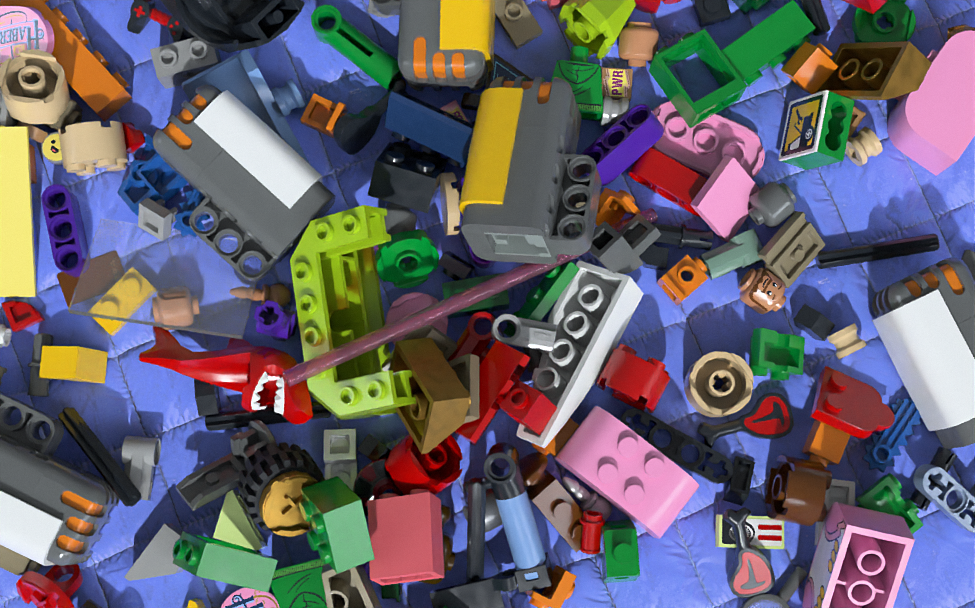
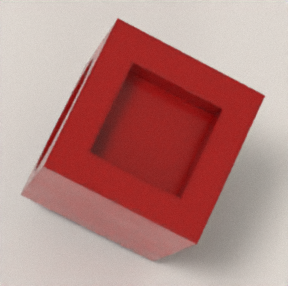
(528, 407)

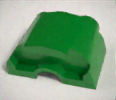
(776, 354)
(886, 498)

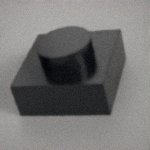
(711, 11)
(455, 266)

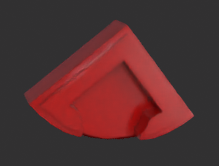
(133, 137)
(21, 315)

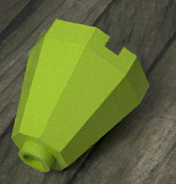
(595, 23)

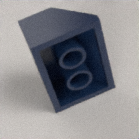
(430, 127)

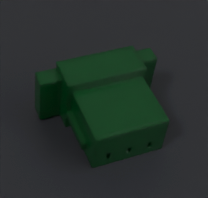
(392, 591)

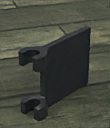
(477, 593)

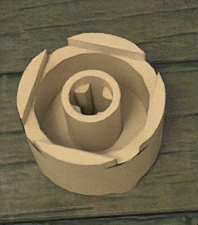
(34, 87)
(93, 146)
(736, 387)

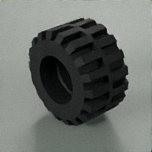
(267, 467)

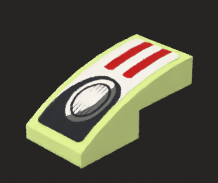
(761, 532)

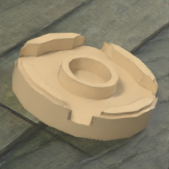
(449, 204)

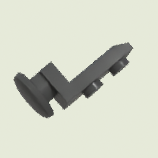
(223, 474)

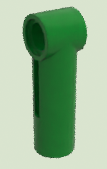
(347, 39)

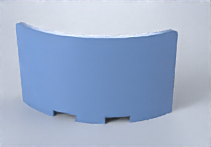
(245, 82)

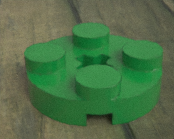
(896, 12)
(404, 244)

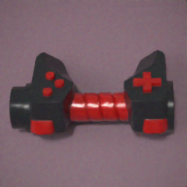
(144, 10)

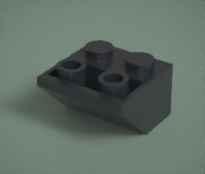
(407, 176)

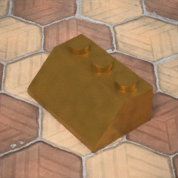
(876, 70)
(438, 393)

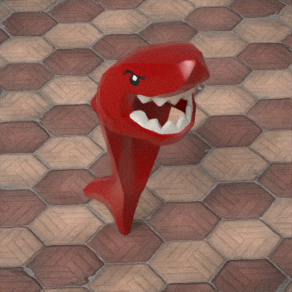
(241, 368)

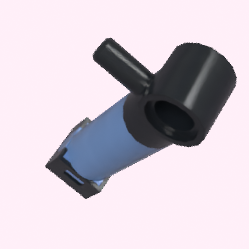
(532, 564)

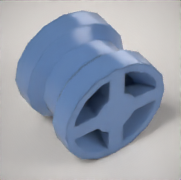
(288, 97)

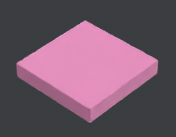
(725, 198)

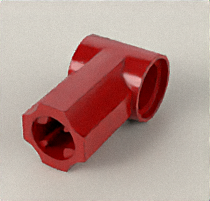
(471, 341)

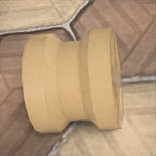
(863, 146)
(846, 341)

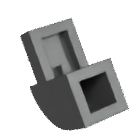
(622, 249)

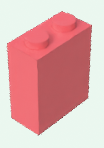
(406, 537)

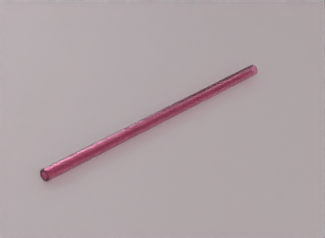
(431, 314)

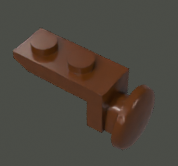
(552, 498)

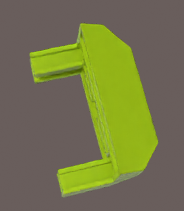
(340, 302)

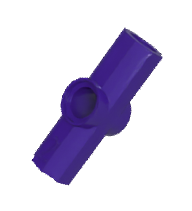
(275, 321)

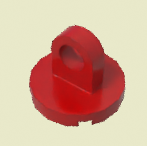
(47, 590)

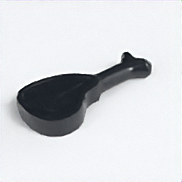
(356, 129)

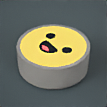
(51, 149)

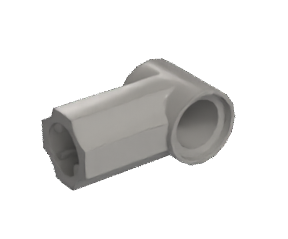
(527, 333)
(140, 458)

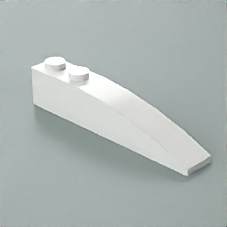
(589, 325)

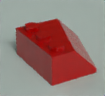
(497, 375)

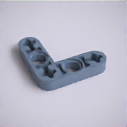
(938, 495)

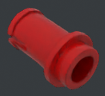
(591, 531)

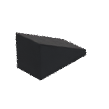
(739, 484)

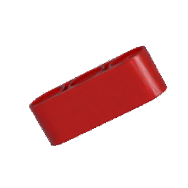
(667, 178)

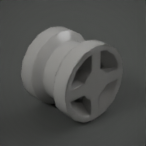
(613, 110)

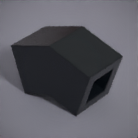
(655, 257)
(813, 323)
(207, 398)
(373, 448)

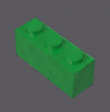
(769, 42)

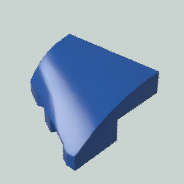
(150, 178)

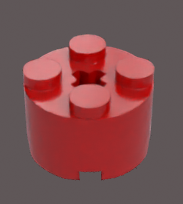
(634, 379)
(424, 471)

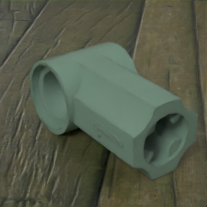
(738, 253)

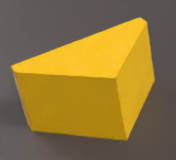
(73, 364)

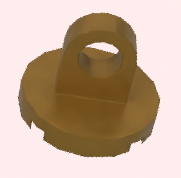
(281, 501)

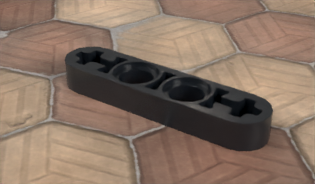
(676, 444)

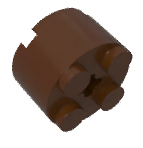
(797, 491)

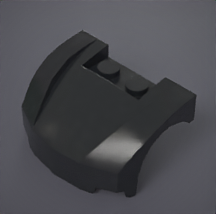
(235, 23)

